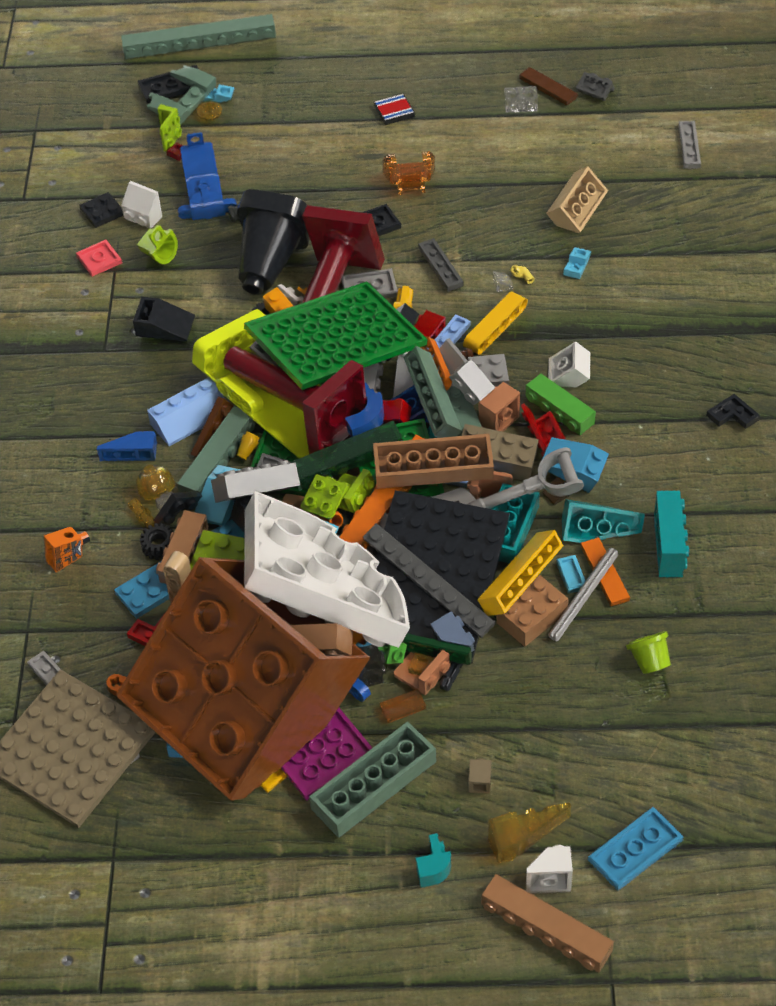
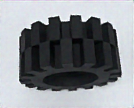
(152, 534)

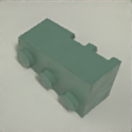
(464, 410)

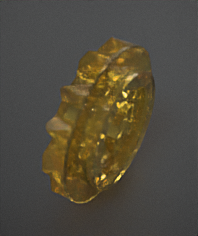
(214, 107)

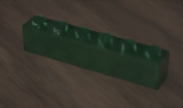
(344, 455)

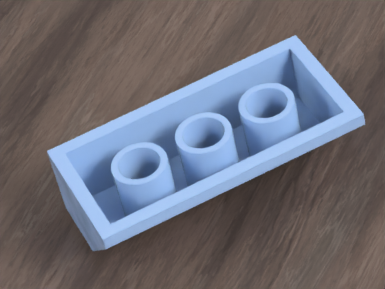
(184, 412)

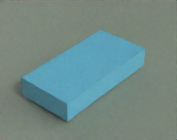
(571, 573)

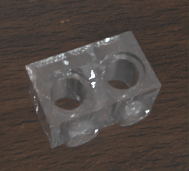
(520, 99)

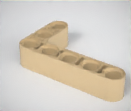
(176, 572)

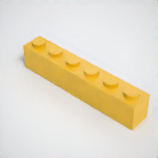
(520, 573)

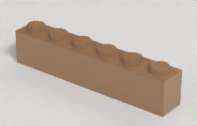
(547, 923)

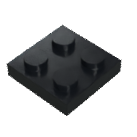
(101, 209)

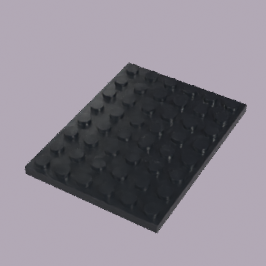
(454, 541)

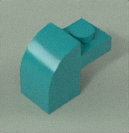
(434, 867)

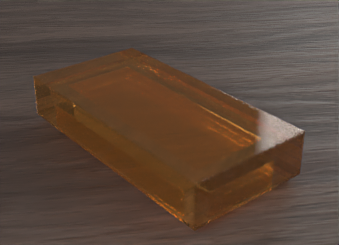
(402, 705)

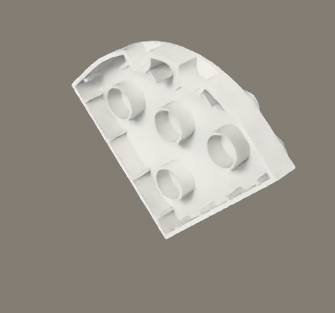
(317, 573)

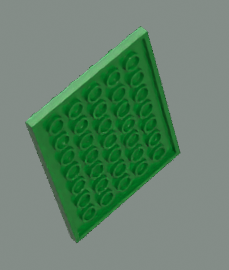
(329, 331)

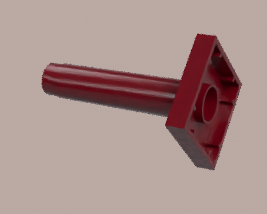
(339, 241)
(322, 406)

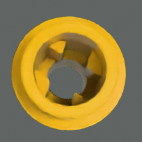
(247, 445)

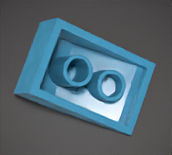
(586, 459)

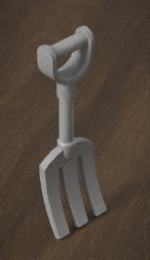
(529, 485)

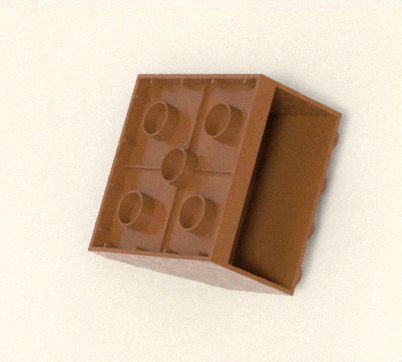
(235, 680)

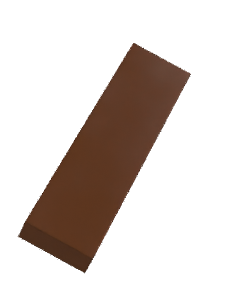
(548, 86)

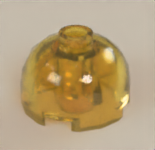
(154, 481)

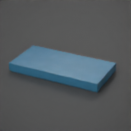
(635, 848)

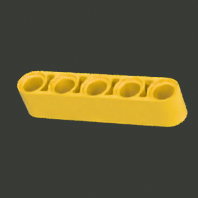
(495, 323)

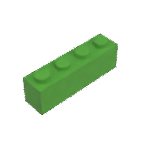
(562, 404)

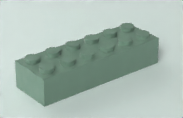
(373, 779)

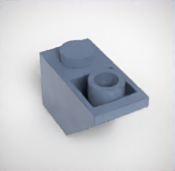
(450, 630)

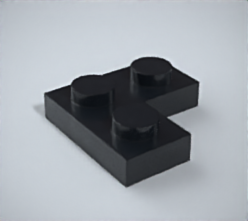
(733, 408)
(176, 503)

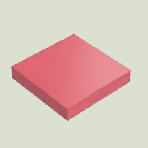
(99, 258)

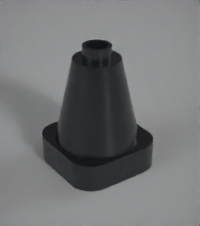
(270, 235)

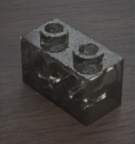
(374, 669)

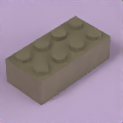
(510, 452)

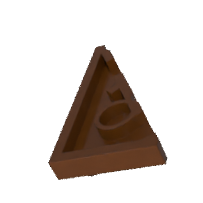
(218, 414)

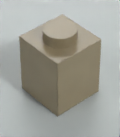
(480, 776)

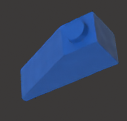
(132, 447)

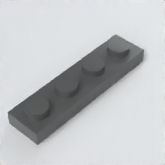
(441, 265)

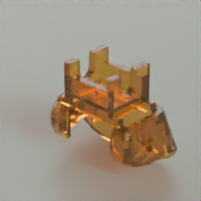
(409, 175)

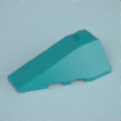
(589, 521)

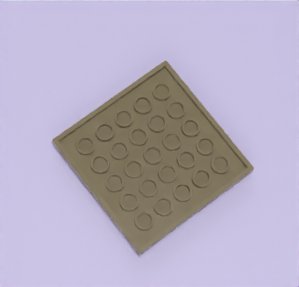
(71, 747)

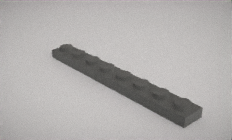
(429, 580)

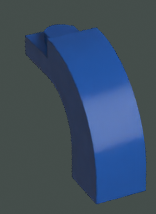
(369, 417)

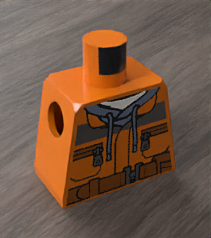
(64, 547)

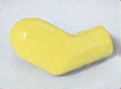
(522, 272)

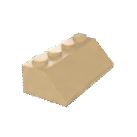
(577, 201)

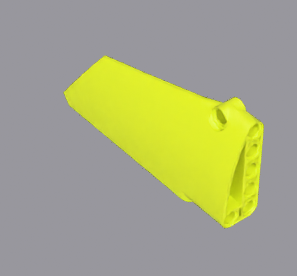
(271, 413)

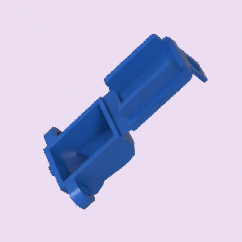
(202, 181)

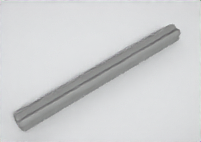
(583, 594)

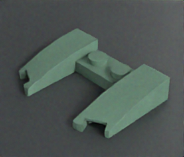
(201, 84)

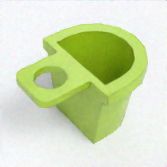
(159, 244)
(651, 652)

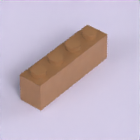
(184, 538)

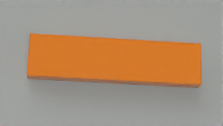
(611, 582)

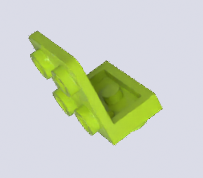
(169, 126)
(359, 490)
(324, 496)

